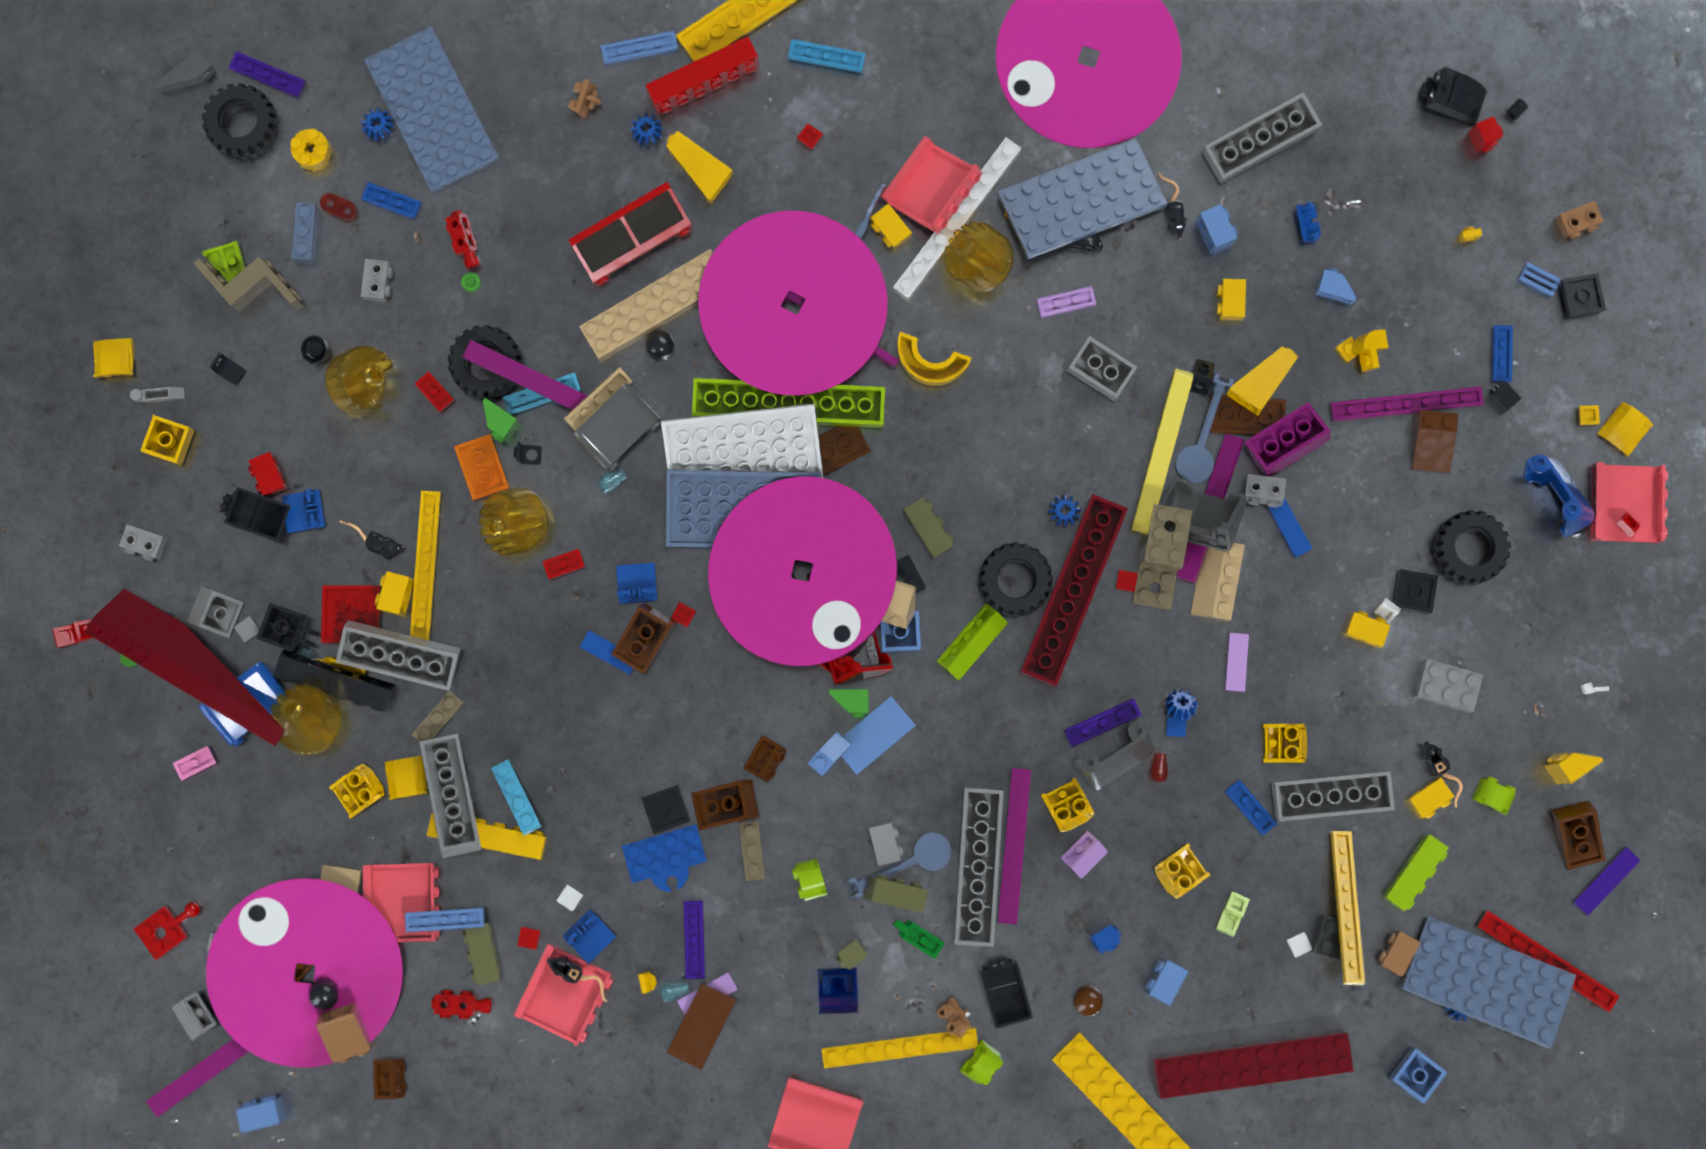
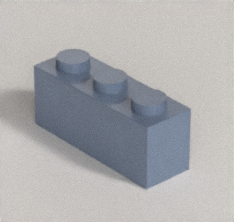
(305, 233)

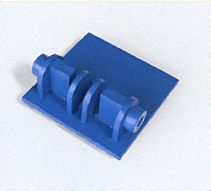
(305, 511)
(636, 583)
(589, 936)

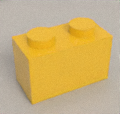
(890, 227)
(1232, 299)
(1367, 629)
(1430, 798)

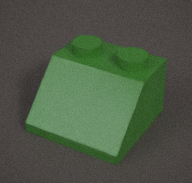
(499, 422)
(852, 700)

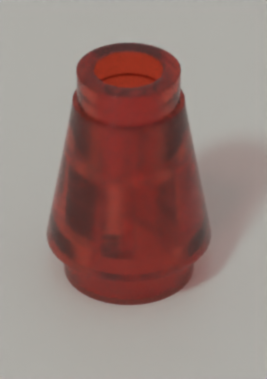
(1159, 768)

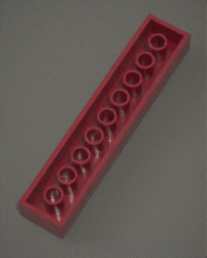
(1073, 590)
(1252, 1064)

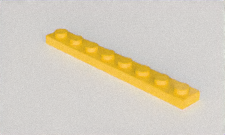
(425, 564)
(1347, 908)
(898, 1048)

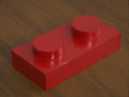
(434, 392)
(563, 564)

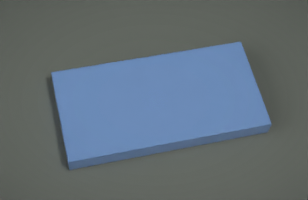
(876, 734)

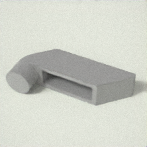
(157, 394)

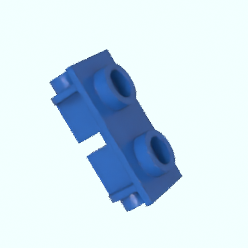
(1309, 230)

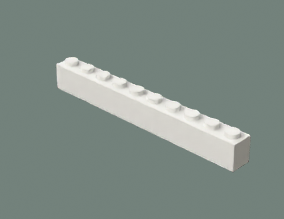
(935, 246)

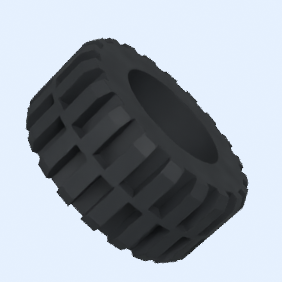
(229, 100)
(459, 366)
(1496, 543)
(1015, 553)

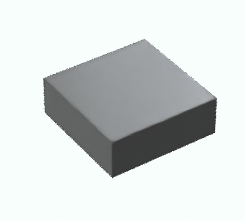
(247, 629)

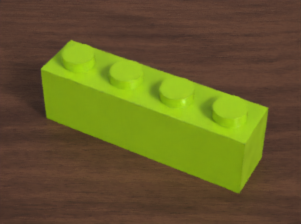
(1416, 872)

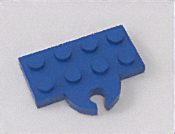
(665, 857)

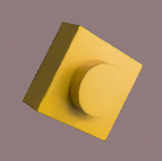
(1470, 234)
(1345, 349)
(1588, 415)

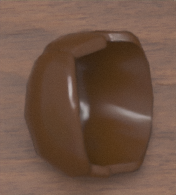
(1088, 1000)

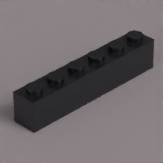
(334, 680)

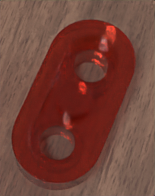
(339, 206)

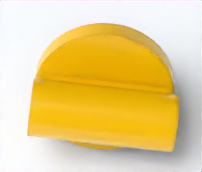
(647, 982)

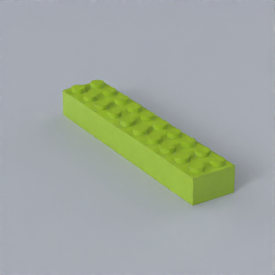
(833, 407)

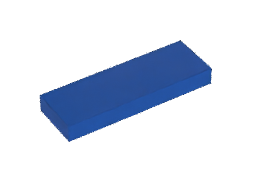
(391, 200)
(1502, 353)
(1290, 529)
(603, 649)
(1250, 807)

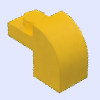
(1368, 346)

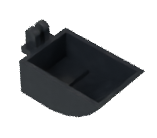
(1454, 95)
(254, 513)
(1005, 992)

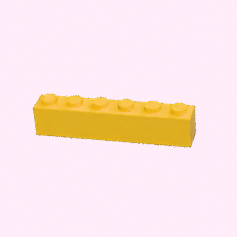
(504, 839)

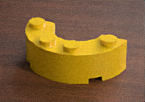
(926, 372)

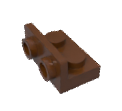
(765, 759)
(389, 1078)

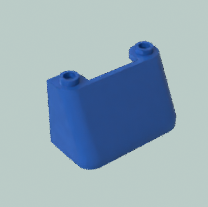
(1576, 509)
(262, 686)

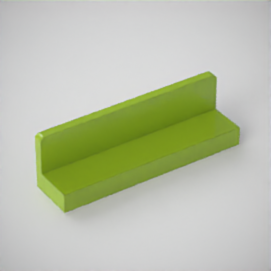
(972, 641)

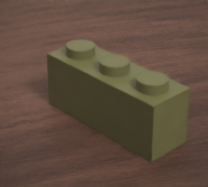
(929, 527)
(896, 893)
(482, 954)
(851, 954)

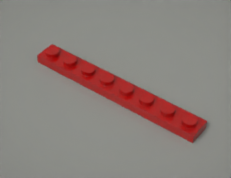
(1523, 944)

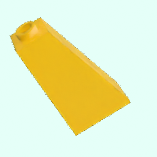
(700, 166)
(1259, 384)

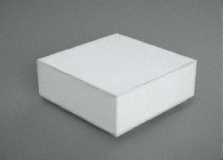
(1387, 610)
(569, 897)
(1299, 944)

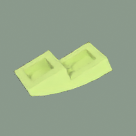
(1232, 914)

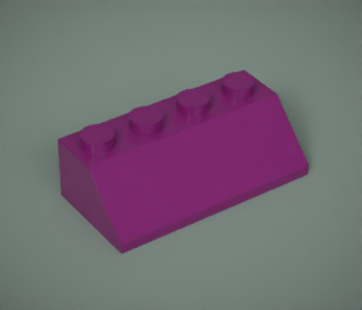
(1288, 440)

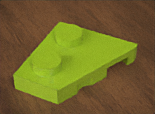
(226, 259)

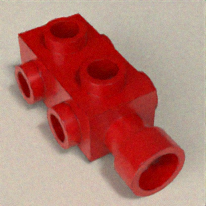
(461, 236)
(454, 1002)

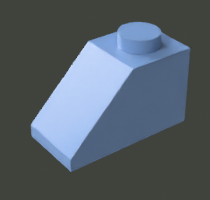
(1335, 286)
(829, 753)

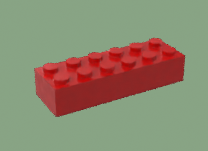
(702, 76)

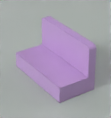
(1084, 854)

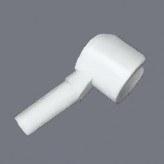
(1588, 688)

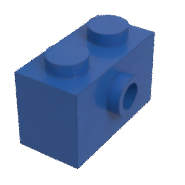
(1105, 938)

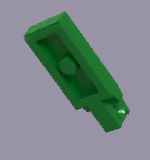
(919, 938)

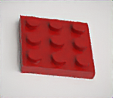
(344, 604)

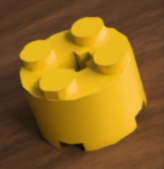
(321, 149)

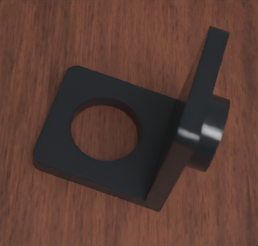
(227, 368)
(1202, 373)
(521, 451)

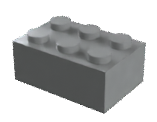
(1102, 368)
(1448, 686)

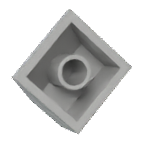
(215, 612)

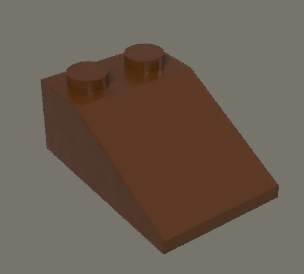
(1434, 441)
(643, 638)
(725, 804)
(1579, 834)

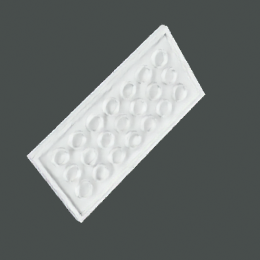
(745, 441)

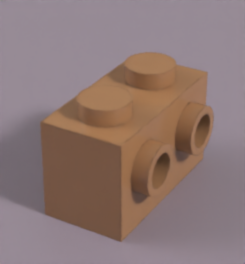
(1579, 220)
(1398, 953)

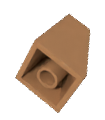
(344, 1033)

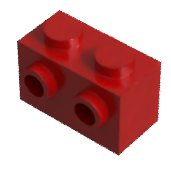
(1486, 135)
(267, 474)

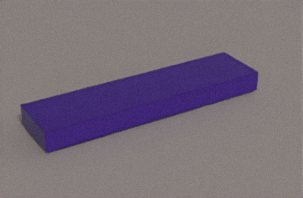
(267, 74)
(1102, 722)
(1606, 881)
(694, 940)

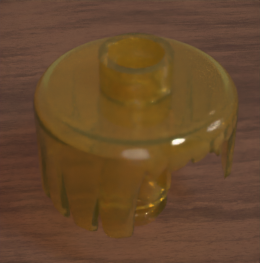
(979, 257)
(358, 379)
(514, 521)
(309, 719)

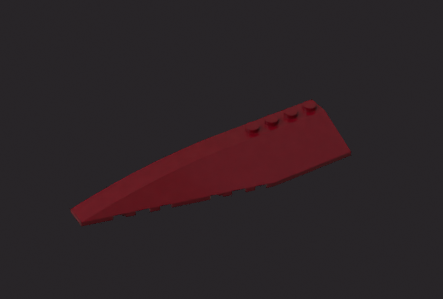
(181, 659)

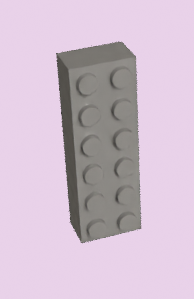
(1261, 138)
(398, 655)
(450, 796)
(1333, 796)

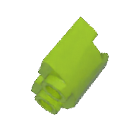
(1494, 795)
(810, 879)
(982, 1064)

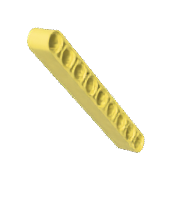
(1162, 449)

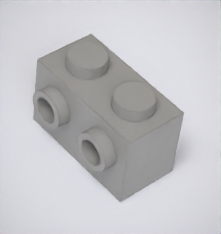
(376, 280)
(1265, 490)
(142, 542)
(885, 844)
(194, 1016)

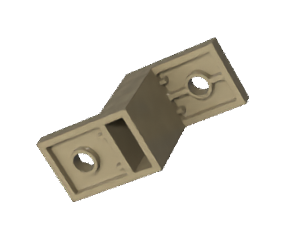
(249, 283)
(1162, 556)

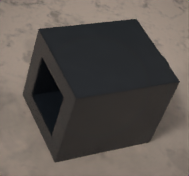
(1504, 396)

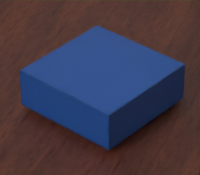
(1175, 727)

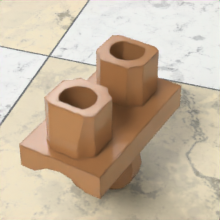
(586, 99)
(956, 1018)

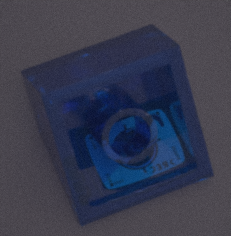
(838, 991)

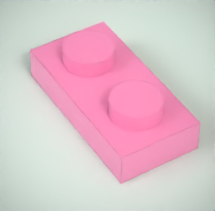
(195, 763)

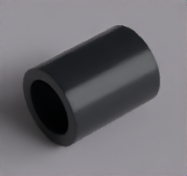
(1517, 109)

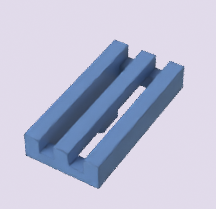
(1556, 280)

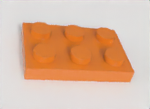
(481, 467)

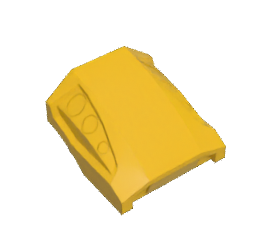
(113, 357)
(1625, 428)
(1285, 743)
(406, 777)
(358, 789)
(1068, 806)
(1180, 872)

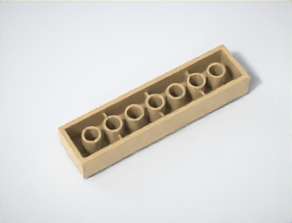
(646, 309)

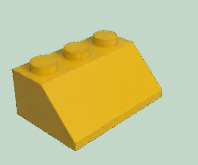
(1570, 767)

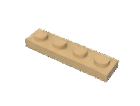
(596, 398)

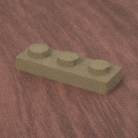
(438, 717)
(752, 850)

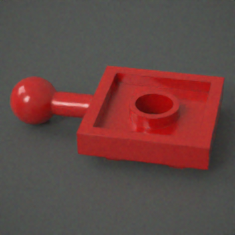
(174, 932)

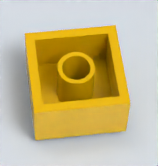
(167, 440)
(394, 594)

